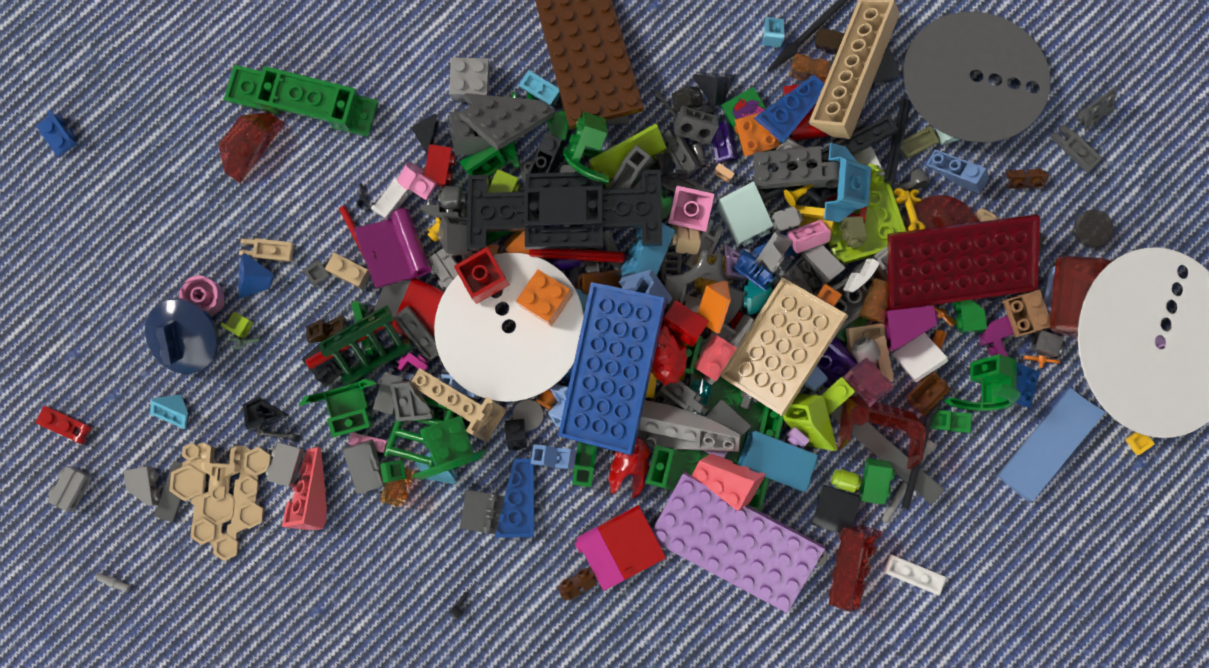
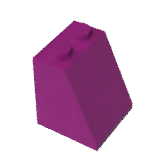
(908, 324)

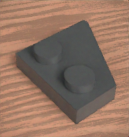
(409, 402)

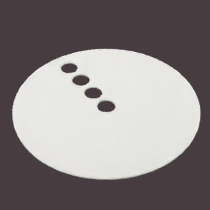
(499, 362)

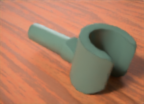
(241, 342)

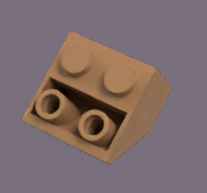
(1027, 313)

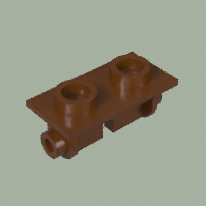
(1034, 179)
(570, 587)

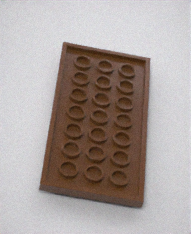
(589, 59)

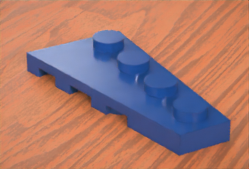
(789, 111)
(518, 505)

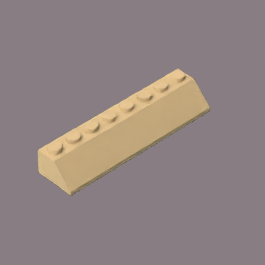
(855, 67)

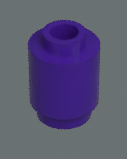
(565, 264)

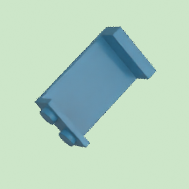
(778, 460)

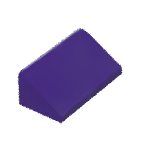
(724, 143)

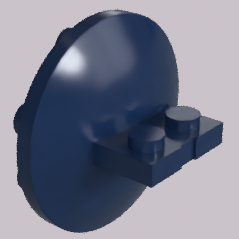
(181, 335)

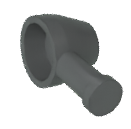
(918, 180)

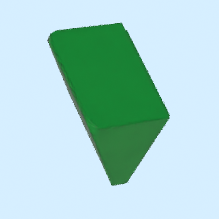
(393, 471)

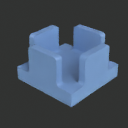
(646, 283)

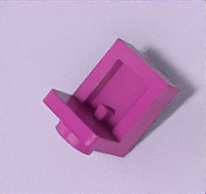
(418, 362)

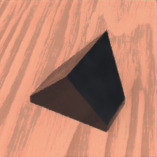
(714, 86)
(260, 414)

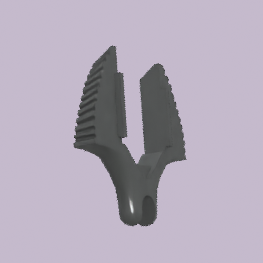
(677, 284)

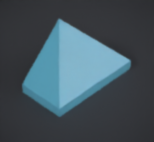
(170, 409)

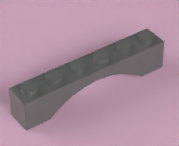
(629, 172)

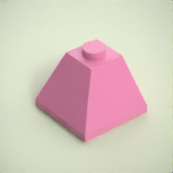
(691, 208)

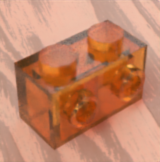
(396, 492)

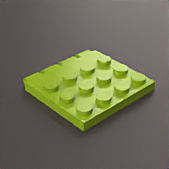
(881, 219)

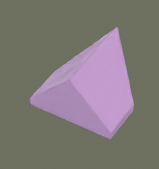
(731, 259)

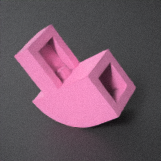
(413, 179)

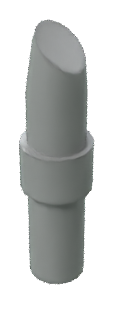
(113, 582)

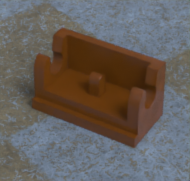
(928, 393)

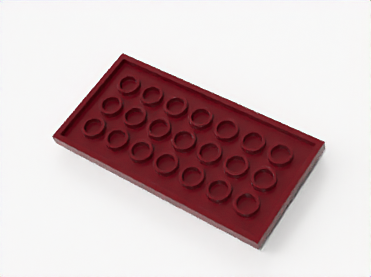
(963, 262)

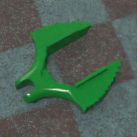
(557, 127)

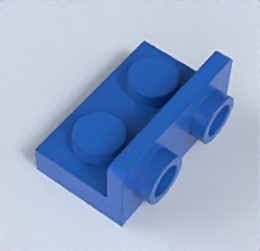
(56, 134)

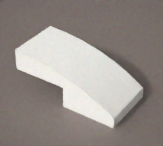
(857, 280)

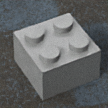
(469, 76)

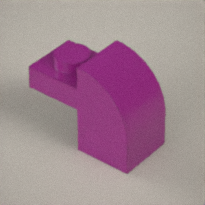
(994, 333)

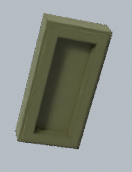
(919, 142)

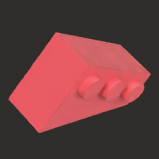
(728, 481)

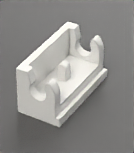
(391, 200)

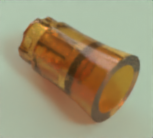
(876, 301)

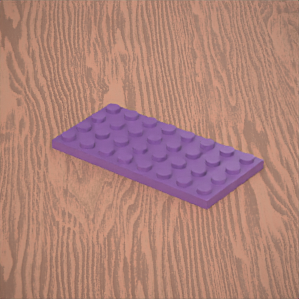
(736, 544)

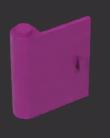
(395, 247)

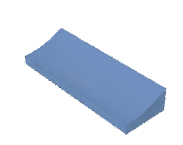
(1050, 445)

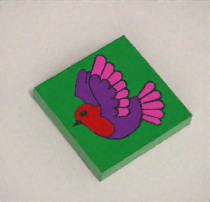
(743, 105)

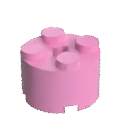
(213, 293)

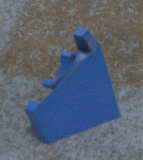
(252, 277)

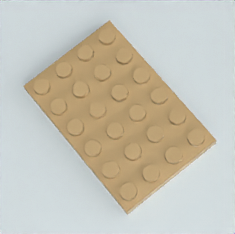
(783, 346)

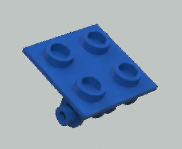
(747, 268)
(1026, 384)

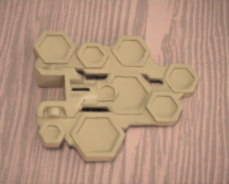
(218, 504)

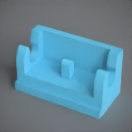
(540, 88)

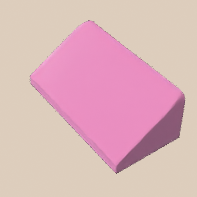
(809, 236)

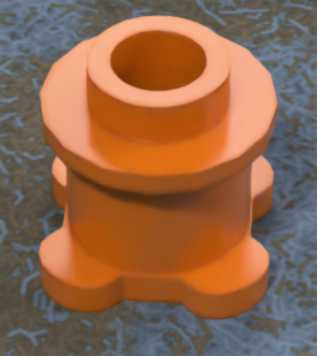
(546, 399)

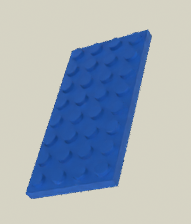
(612, 367)

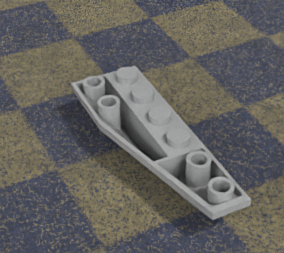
(682, 429)

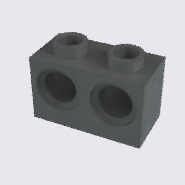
(697, 121)

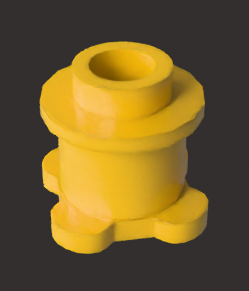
(433, 231)

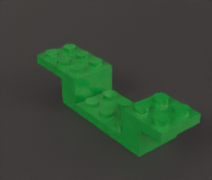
(302, 95)

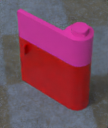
(620, 547)

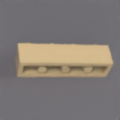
(883, 363)

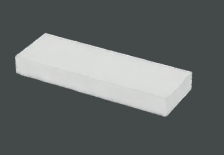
(914, 574)

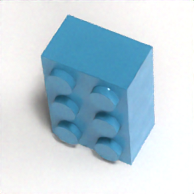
(646, 257)

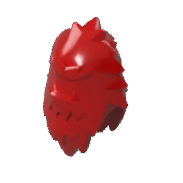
(669, 357)
(630, 464)

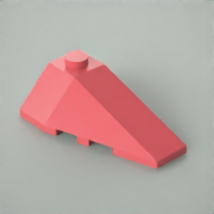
(308, 504)

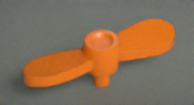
(942, 314)
(1041, 359)

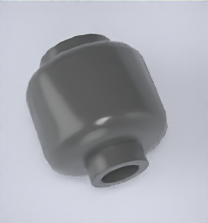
(451, 198)

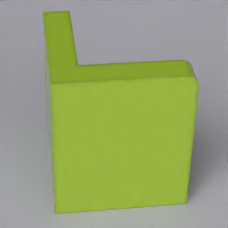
(238, 325)

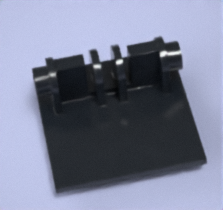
(330, 369)

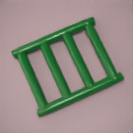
(398, 432)

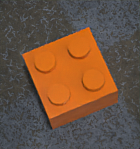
(544, 297)

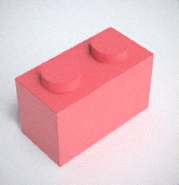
(715, 357)

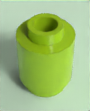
(846, 480)

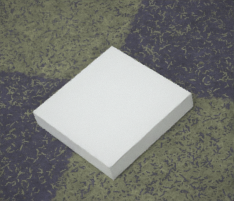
(920, 357)

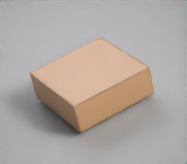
(724, 173)

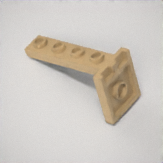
(483, 417)

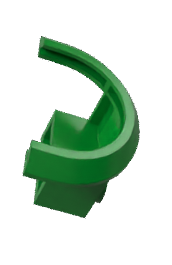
(587, 141)
(998, 384)
(346, 407)
(448, 447)

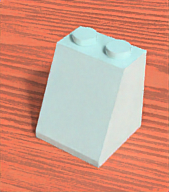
(745, 215)

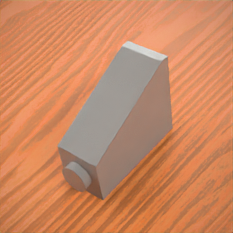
(822, 263)

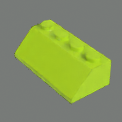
(610, 161)

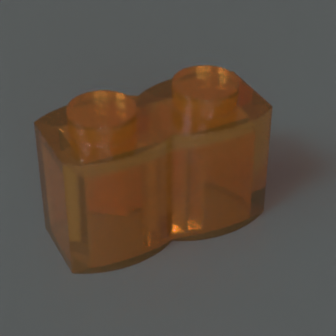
(804, 67)

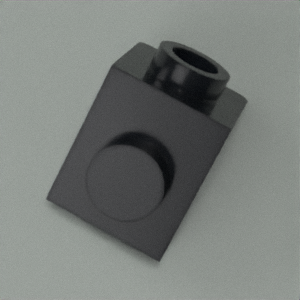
(515, 434)

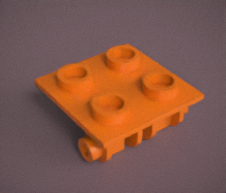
(753, 136)

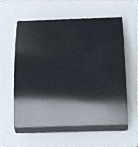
(835, 509)

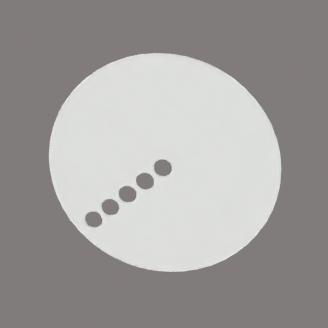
(1133, 380)

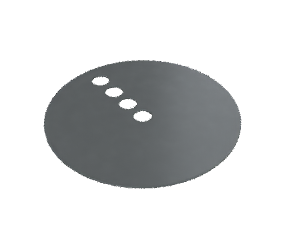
(949, 100)

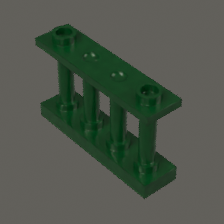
(363, 328)

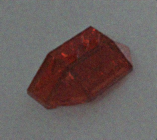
(247, 142)

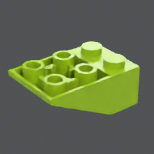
(811, 417)

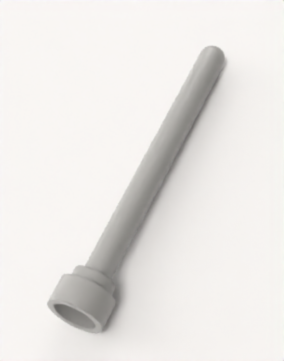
(930, 447)

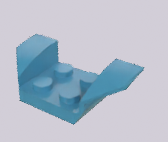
(852, 186)

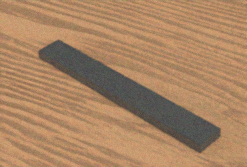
(885, 450)

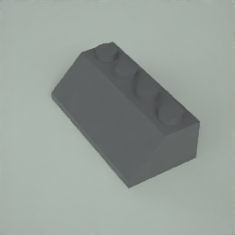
(852, 302)

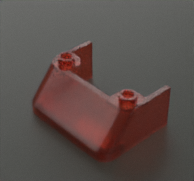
(1070, 286)
(858, 412)

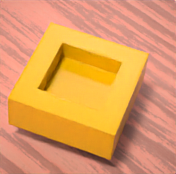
(1139, 442)

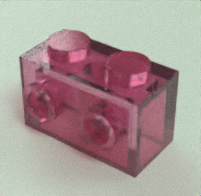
(868, 381)

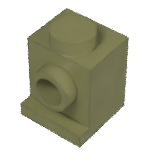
(853, 231)

